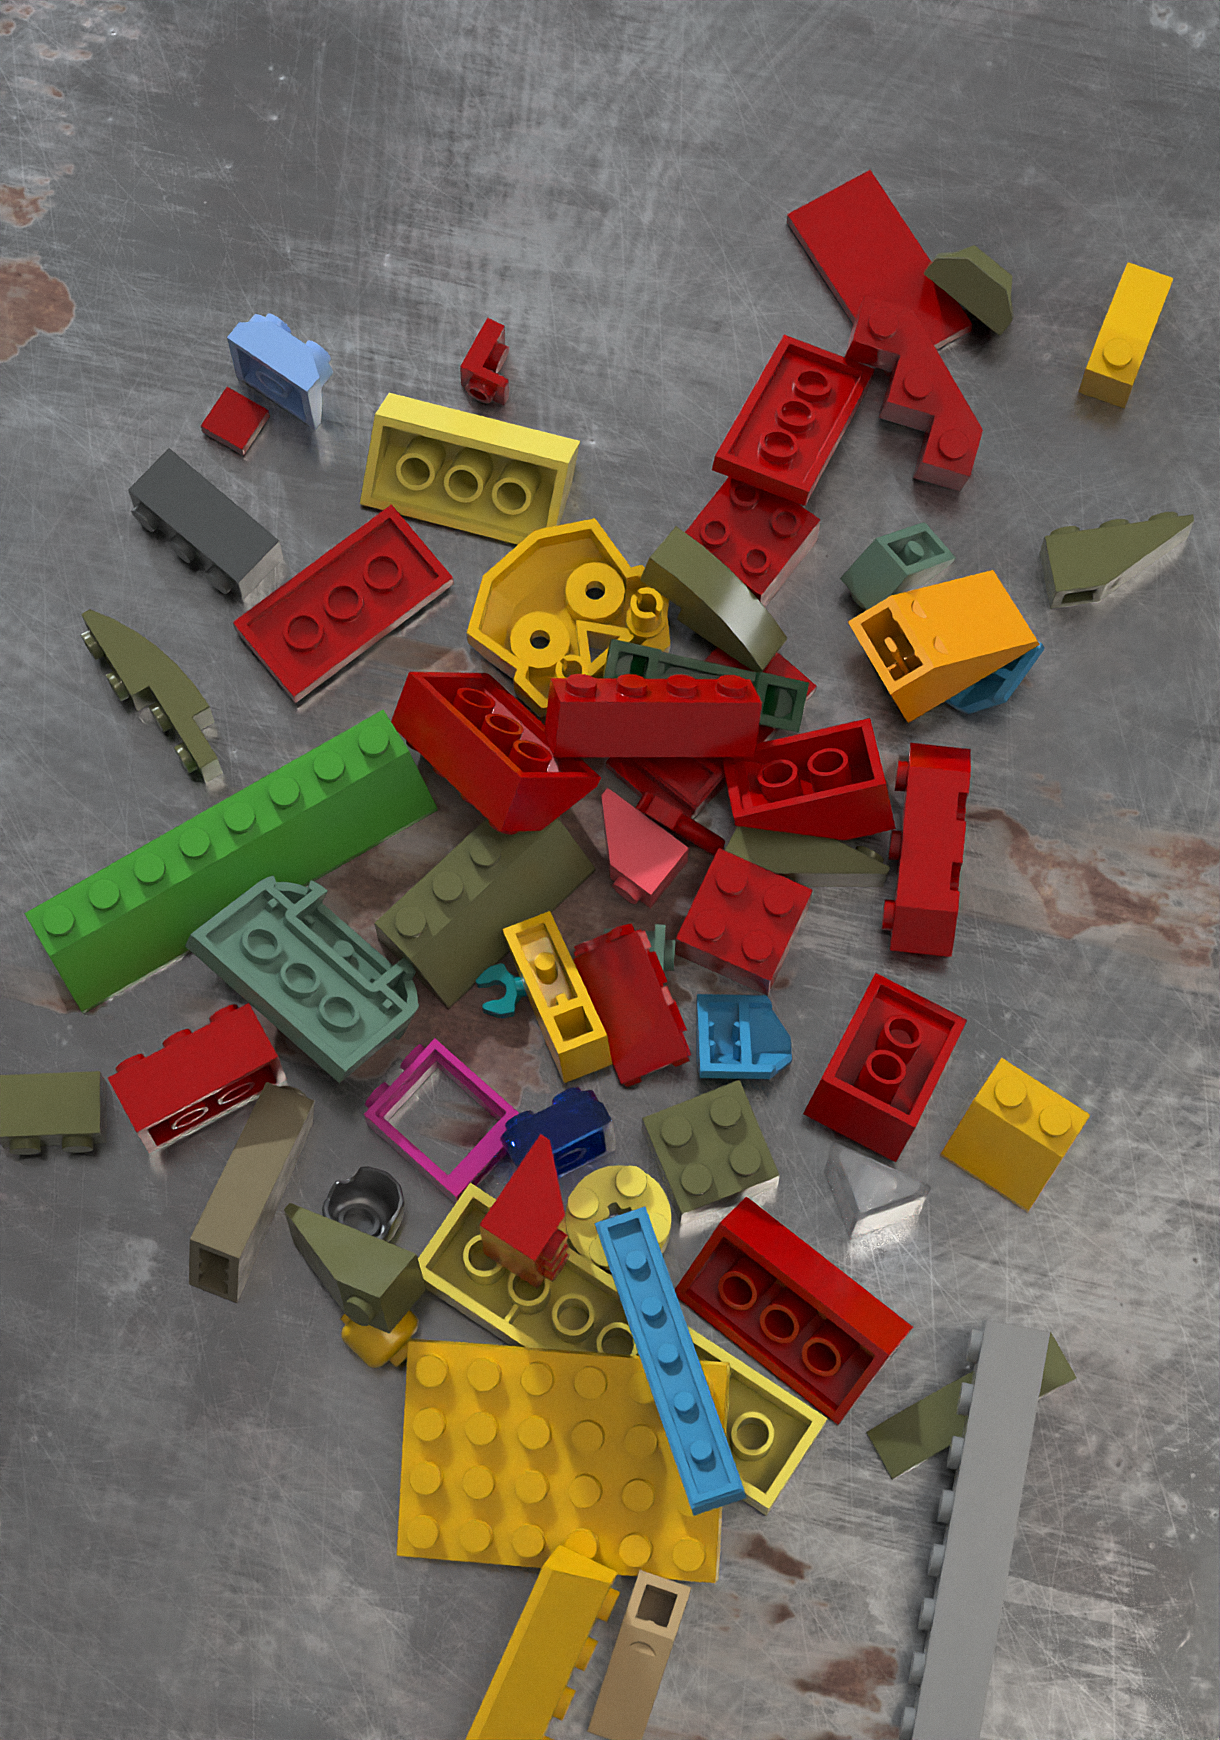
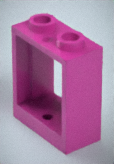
(389, 1098)

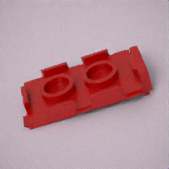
(632, 1003)

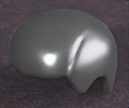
(367, 1202)

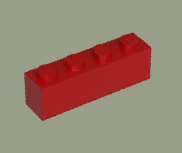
(652, 716)

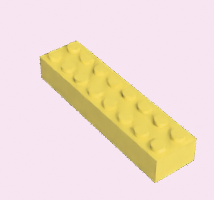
(583, 1312)

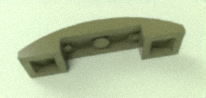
(930, 1423)

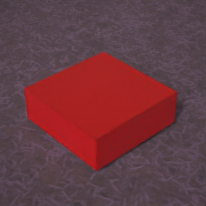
(235, 421)

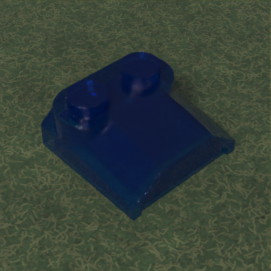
(574, 1124)

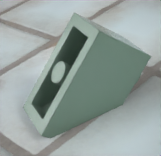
(896, 564)

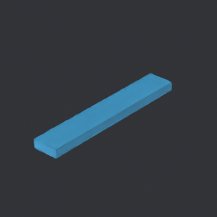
(670, 1362)

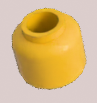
(376, 1346)

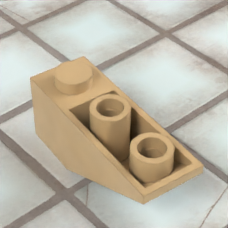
(639, 1658)

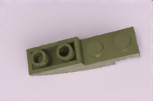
(152, 677)

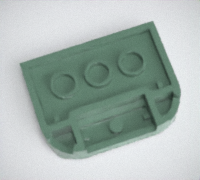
(309, 973)

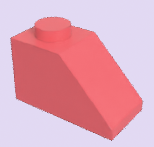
(639, 852)

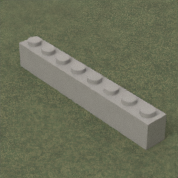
(978, 1533)

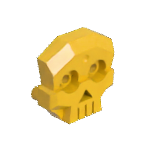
(543, 594)

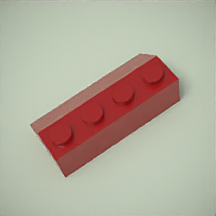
(490, 749)
(792, 1309)

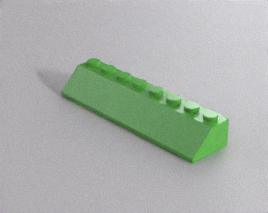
(284, 826)

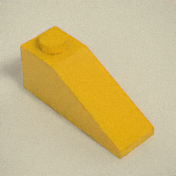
(1125, 335)
(558, 997)

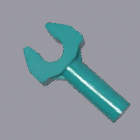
(514, 989)

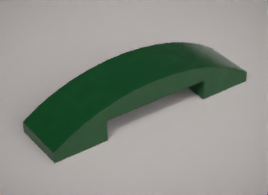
(781, 697)

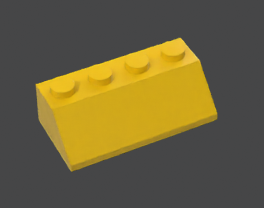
(546, 1649)

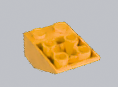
(942, 639)

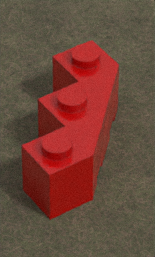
(918, 390)
(928, 849)

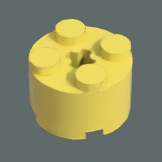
(612, 1192)

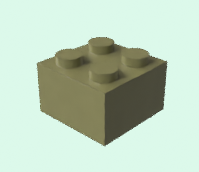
(710, 1152)

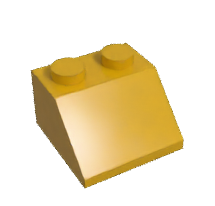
(1014, 1134)

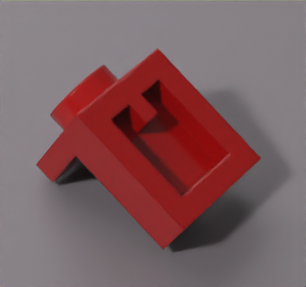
(484, 362)

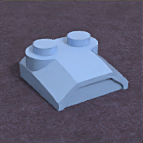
(281, 366)

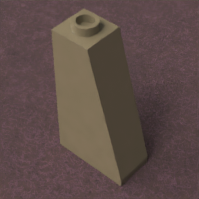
(249, 1192)

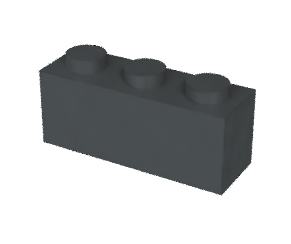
(204, 525)

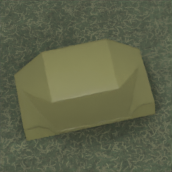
(976, 284)

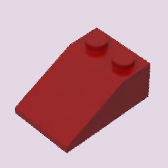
(813, 784)
(885, 1067)

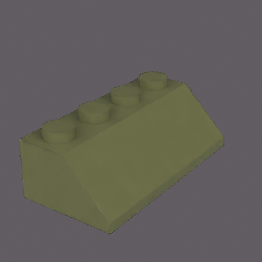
(489, 881)

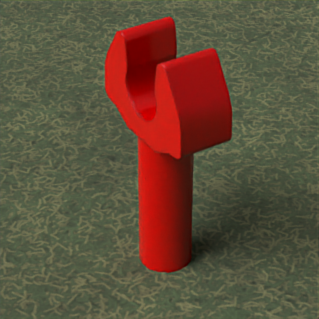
(675, 820)

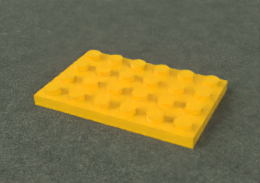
(547, 1452)

